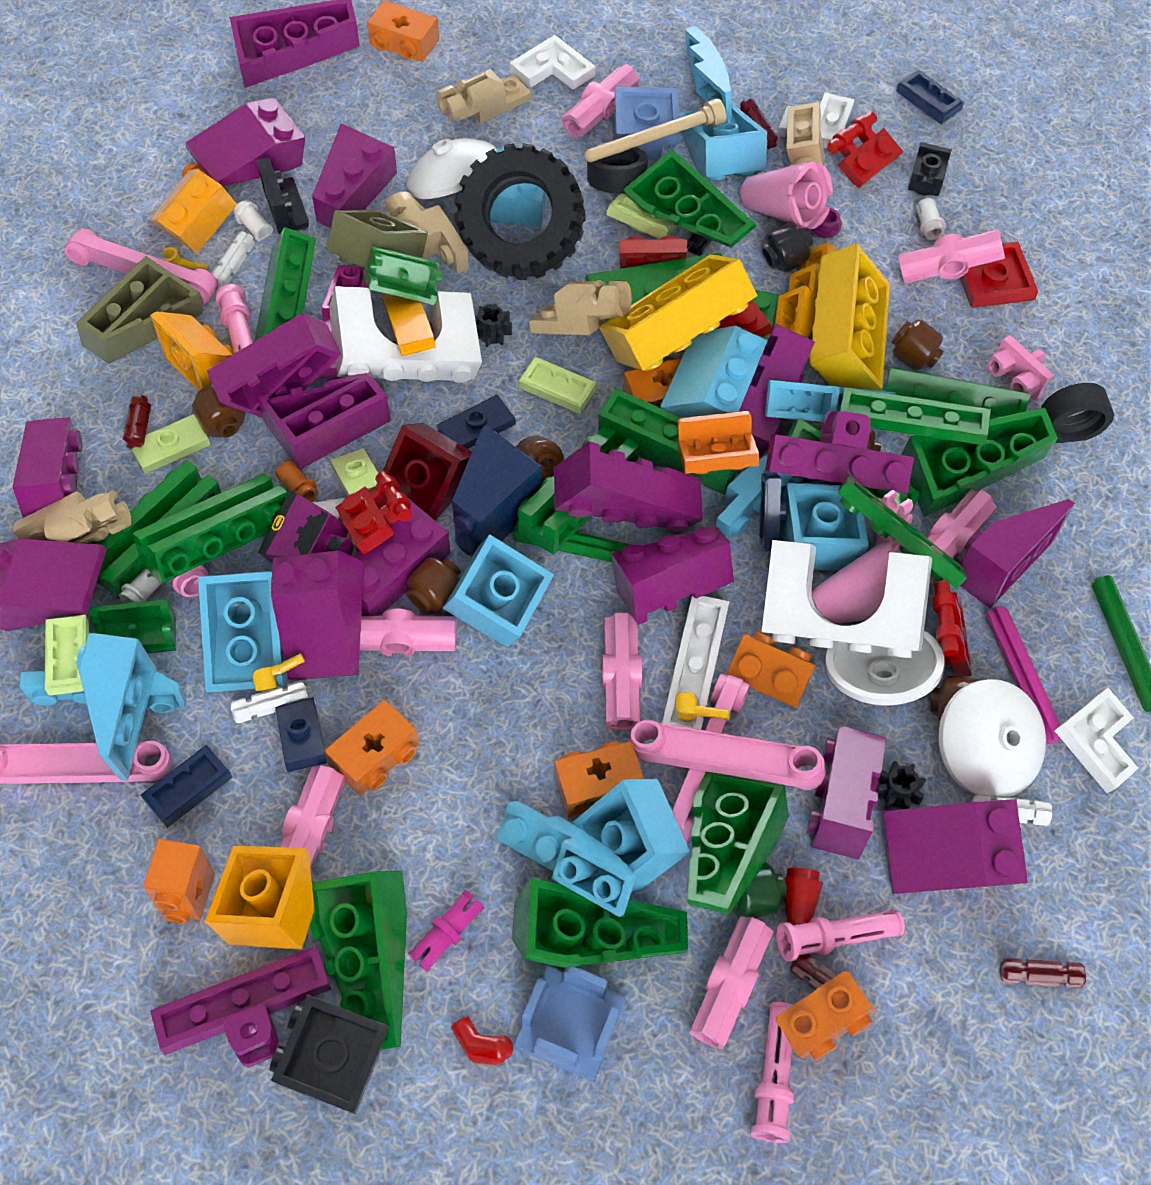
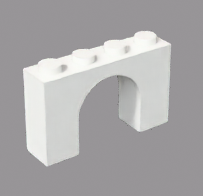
(368, 351)
(895, 624)

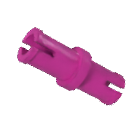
(446, 930)

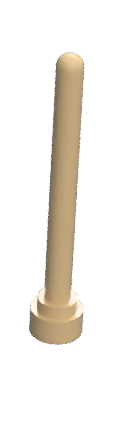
(711, 115)

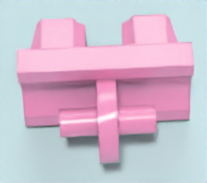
(1021, 366)

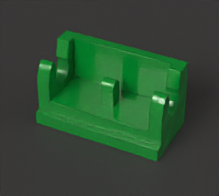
(402, 275)
(147, 621)

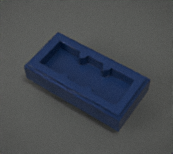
(930, 96)
(466, 426)
(771, 509)
(300, 735)
(186, 786)

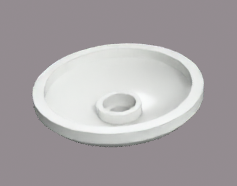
(444, 166)
(885, 678)
(976, 742)

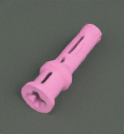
(235, 315)
(824, 935)
(773, 1094)

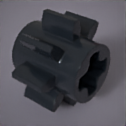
(493, 324)
(894, 794)

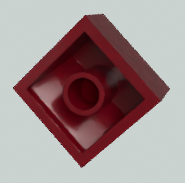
(427, 467)

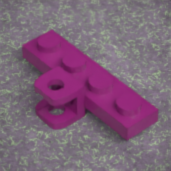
(840, 454)
(242, 1007)

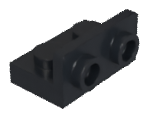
(282, 198)

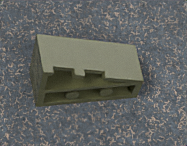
(122, 316)

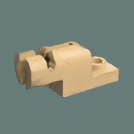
(482, 97)
(804, 134)
(441, 234)
(583, 308)
(76, 519)

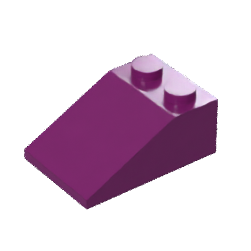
(251, 133)
(1009, 548)
(46, 580)
(319, 612)
(954, 846)

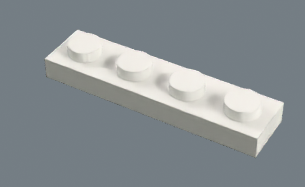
(697, 656)

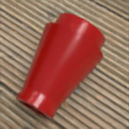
(802, 894)

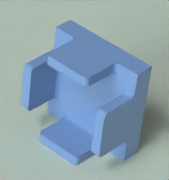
(642, 109)
(570, 1020)

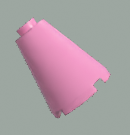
(790, 194)
(856, 589)

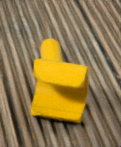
(173, 257)
(265, 677)
(689, 711)

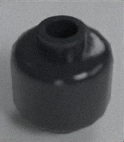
(787, 247)

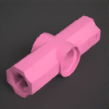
(598, 101)
(951, 256)
(956, 528)
(405, 632)
(621, 672)
(313, 816)
(731, 982)

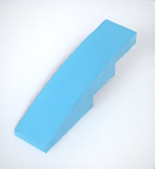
(708, 69)
(804, 400)

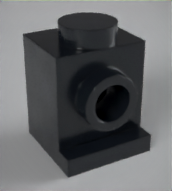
(929, 169)

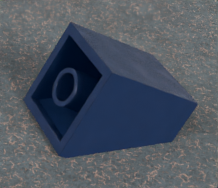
(492, 490)

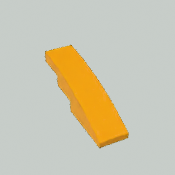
(797, 307)
(408, 324)

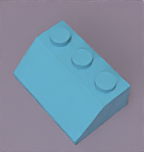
(714, 373)

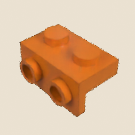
(717, 442)
(772, 669)
(825, 1016)

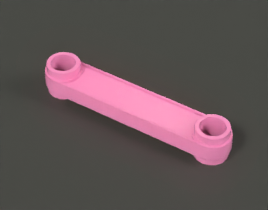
(87, 247)
(730, 695)
(728, 754)
(76, 763)

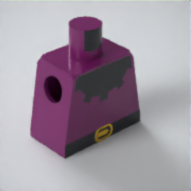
(304, 529)

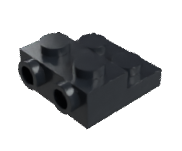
(329, 1054)

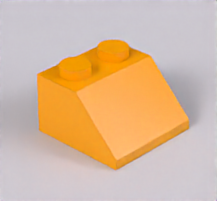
(194, 210)
(189, 346)
(264, 898)

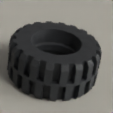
(494, 176)

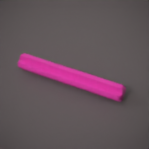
(1023, 668)

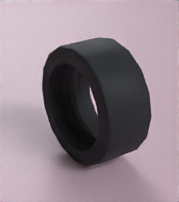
(617, 171)
(1076, 398)

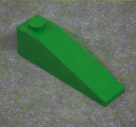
(686, 199)
(732, 837)
(571, 931)
(364, 941)

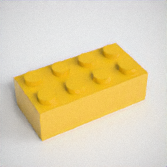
(679, 312)
(850, 320)

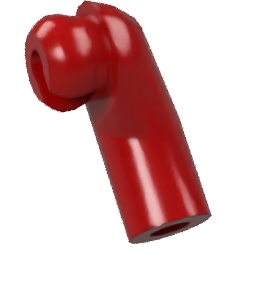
(481, 1048)

